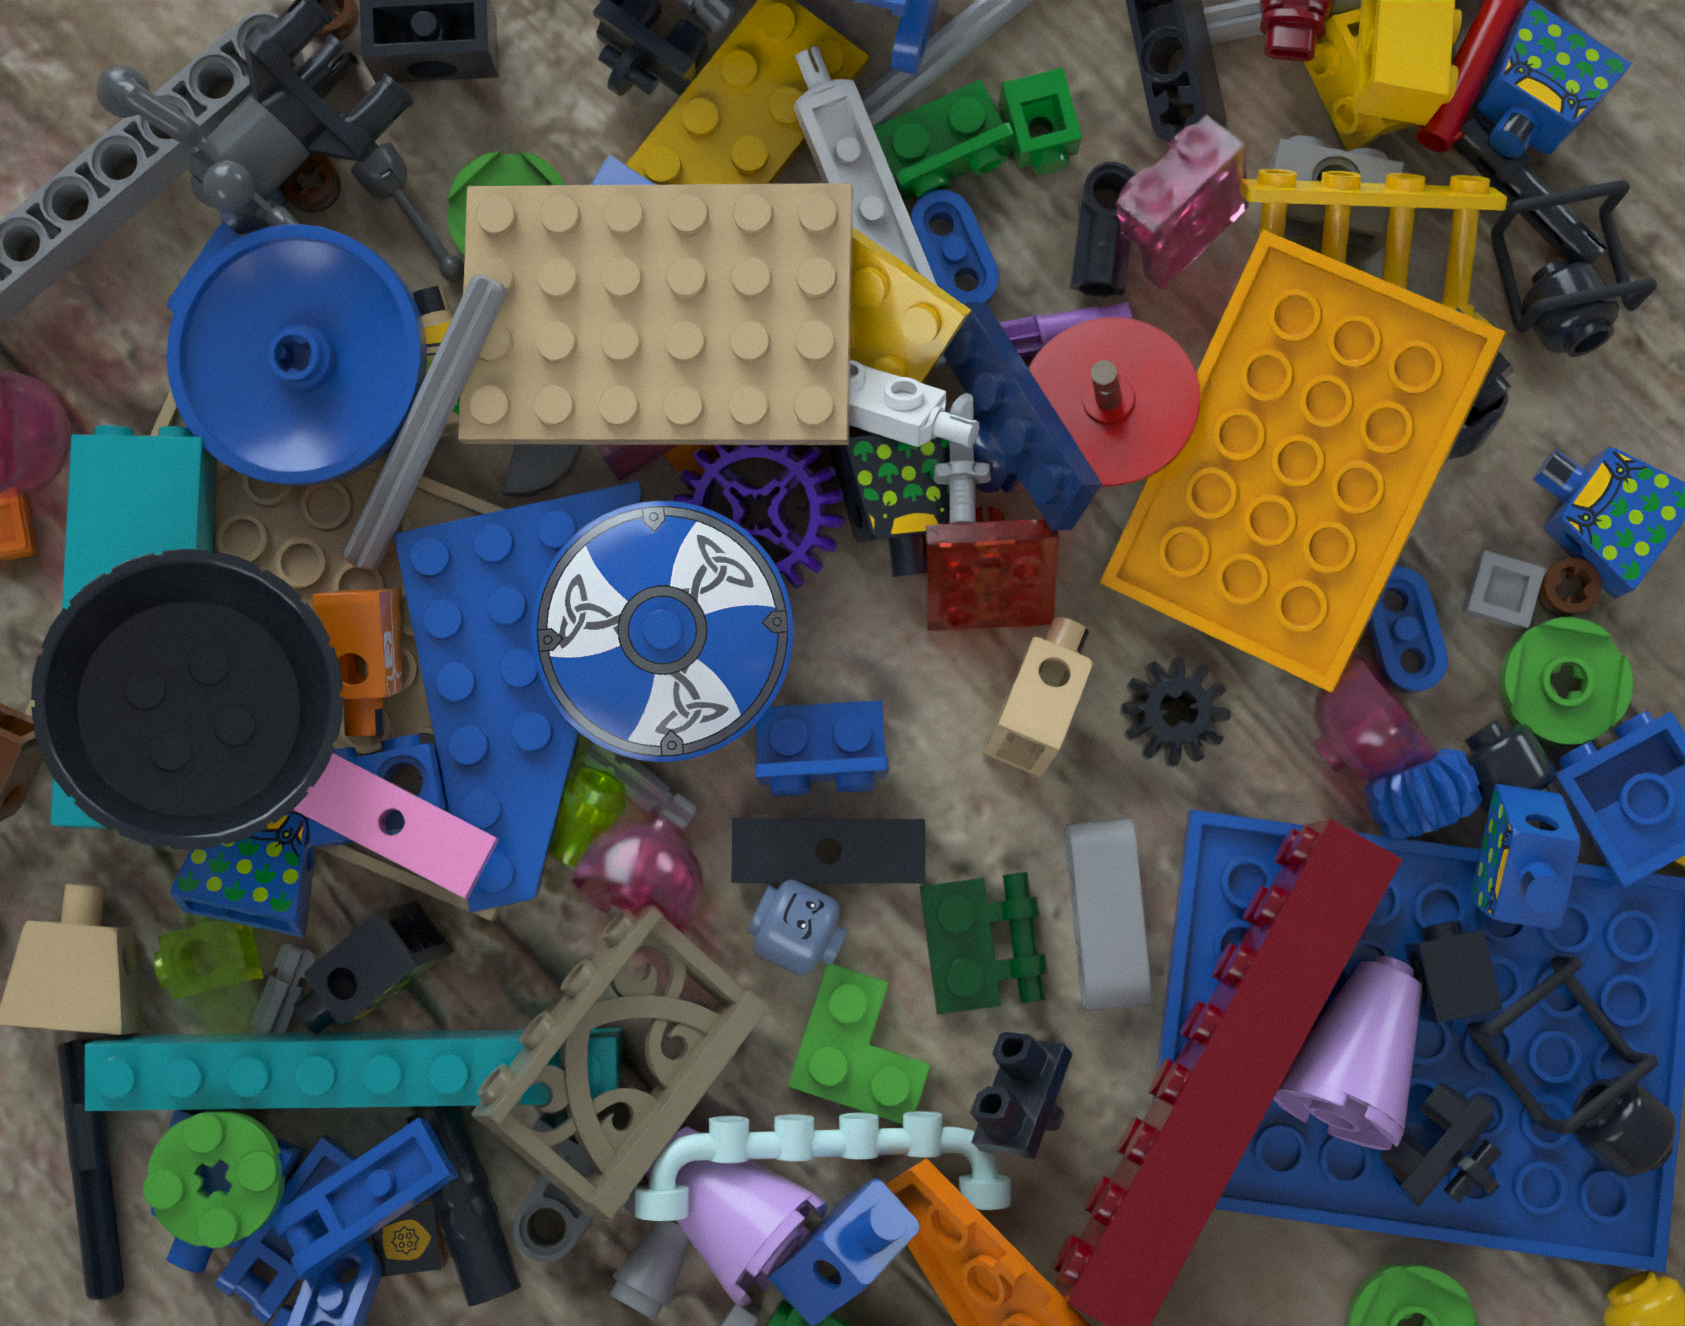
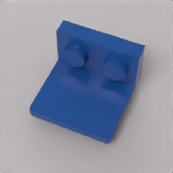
(821, 745)

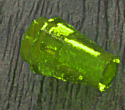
(588, 807)

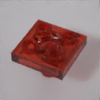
(988, 562)

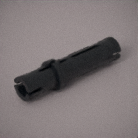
(1517, 181)

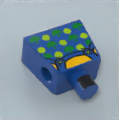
(1545, 82)
(1612, 513)
(1523, 869)
(253, 880)

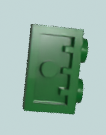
(945, 141)

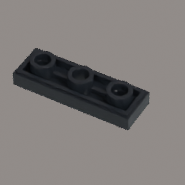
(870, 850)

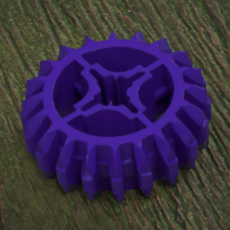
(782, 530)

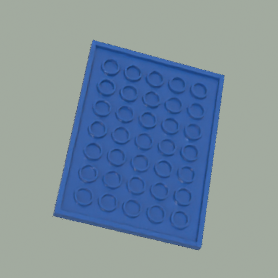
(1551, 1189)

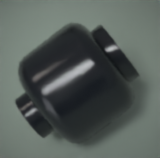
(1577, 327)
(1509, 759)
(1629, 1133)

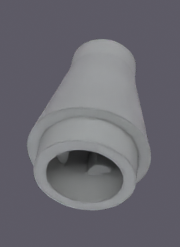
(652, 1269)

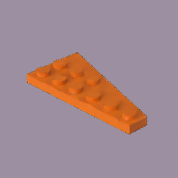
(971, 1262)

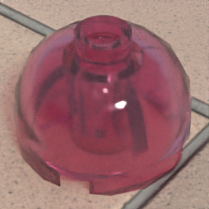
(32, 435)
(1367, 726)
(641, 867)

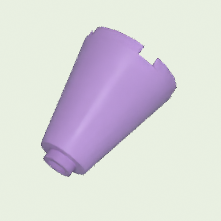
(1360, 1057)
(743, 1219)

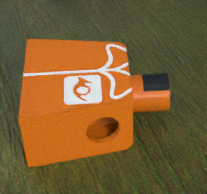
(366, 626)

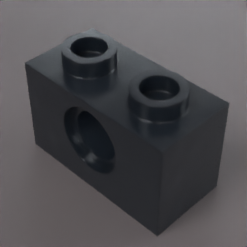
(429, 39)

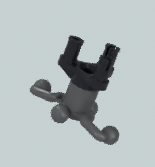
(275, 124)

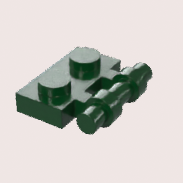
(962, 944)

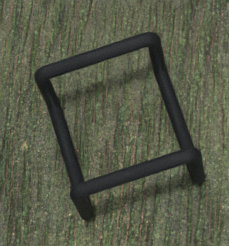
(1632, 292)
(1564, 970)

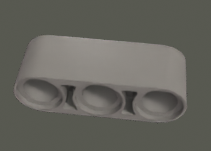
(1108, 914)

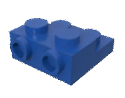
(1630, 795)

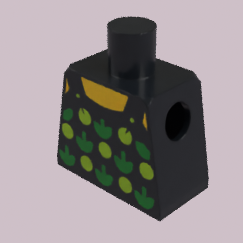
(893, 494)
(371, 967)

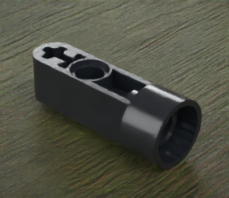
(1156, 38)

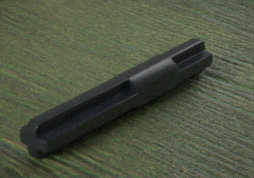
(91, 1178)

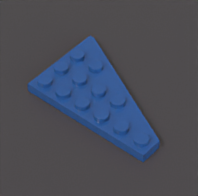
(491, 719)

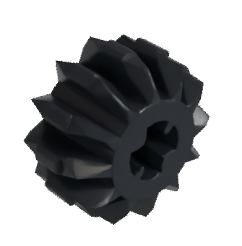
(1183, 733)

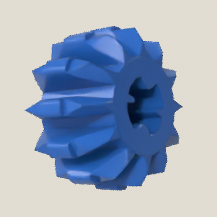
(1425, 796)

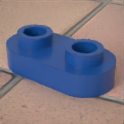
(957, 252)
(1411, 630)
(332, 1303)

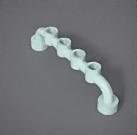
(798, 1141)

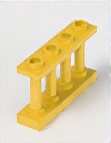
(1402, 195)

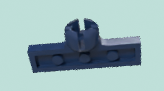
(1018, 424)

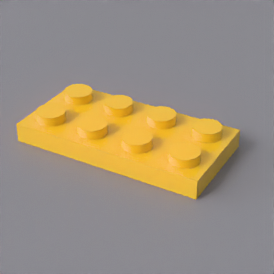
(739, 109)

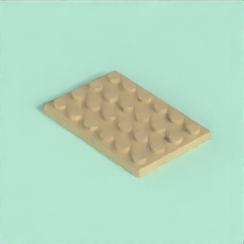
(662, 314)

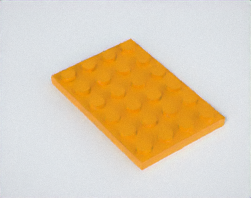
(1306, 459)

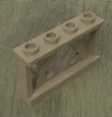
(708, 1042)

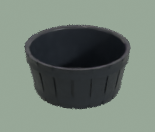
(187, 699)

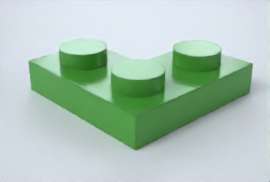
(837, 1054)

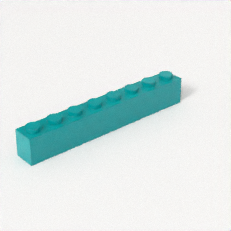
(318, 1069)

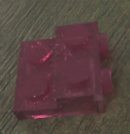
(1184, 199)

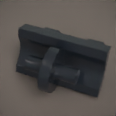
(641, 55)
(1022, 1097)
(1462, 1124)

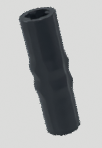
(469, 1213)

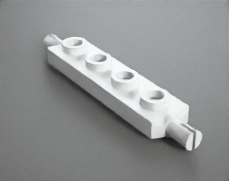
(849, 152)
(904, 409)

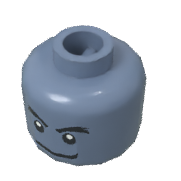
(796, 927)

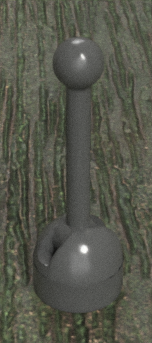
(384, 177)

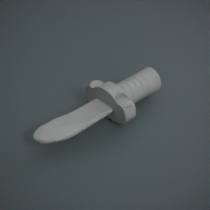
(962, 471)

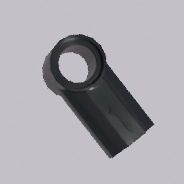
(1100, 247)

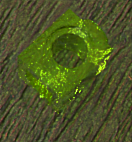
(235, 951)

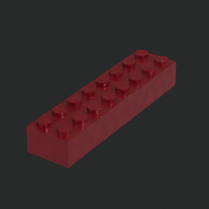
(1224, 1074)

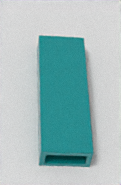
(129, 502)

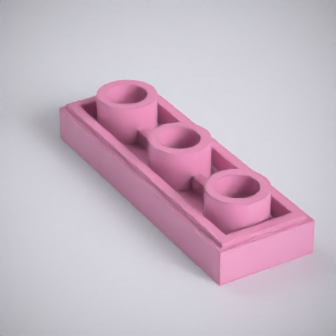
(430, 841)

